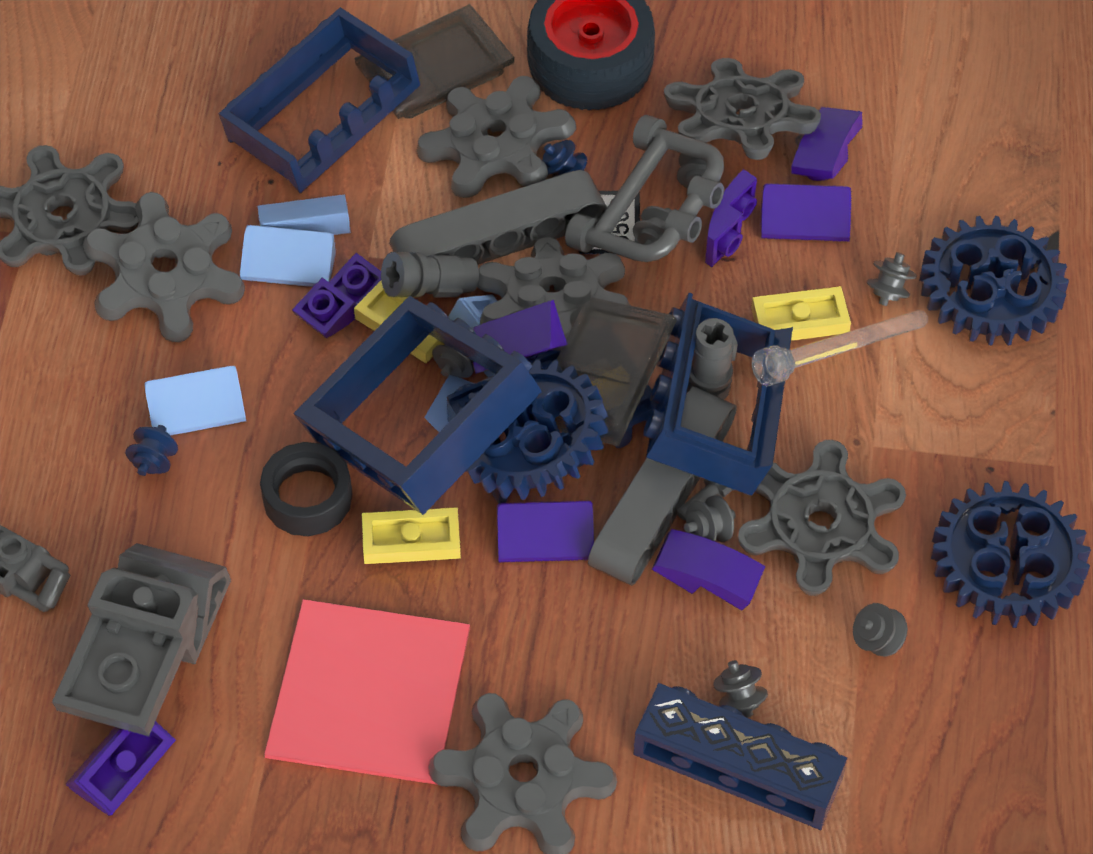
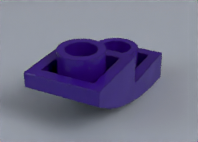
(826, 149)
(726, 221)
(332, 303)
(698, 562)

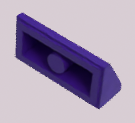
(806, 212)
(526, 331)
(545, 531)
(118, 766)

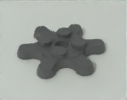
(762, 104)
(485, 155)
(58, 186)
(531, 278)
(169, 292)
(832, 491)
(532, 804)

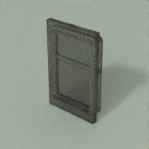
(447, 55)
(618, 353)

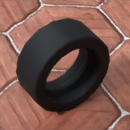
(297, 459)

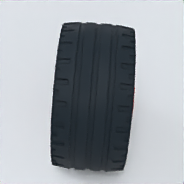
(590, 50)

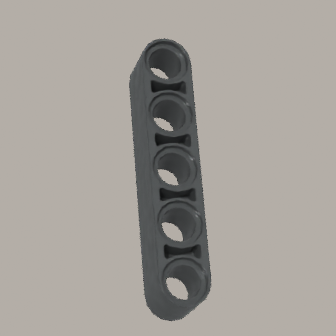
(504, 221)
(655, 496)

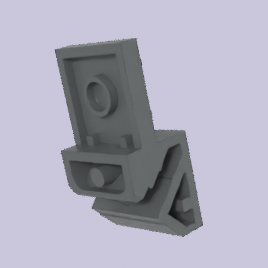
(139, 631)

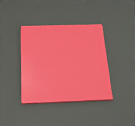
(367, 691)

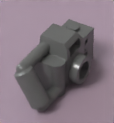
(25, 569)

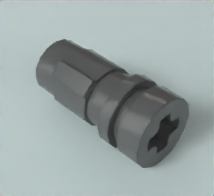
(440, 275)
(713, 358)

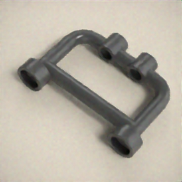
(705, 190)

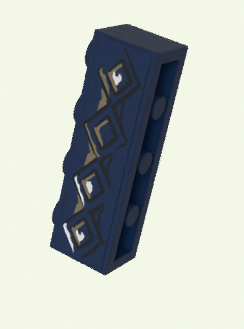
(740, 755)

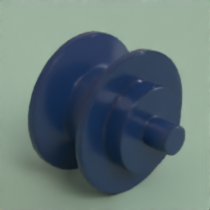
(561, 158)
(151, 450)

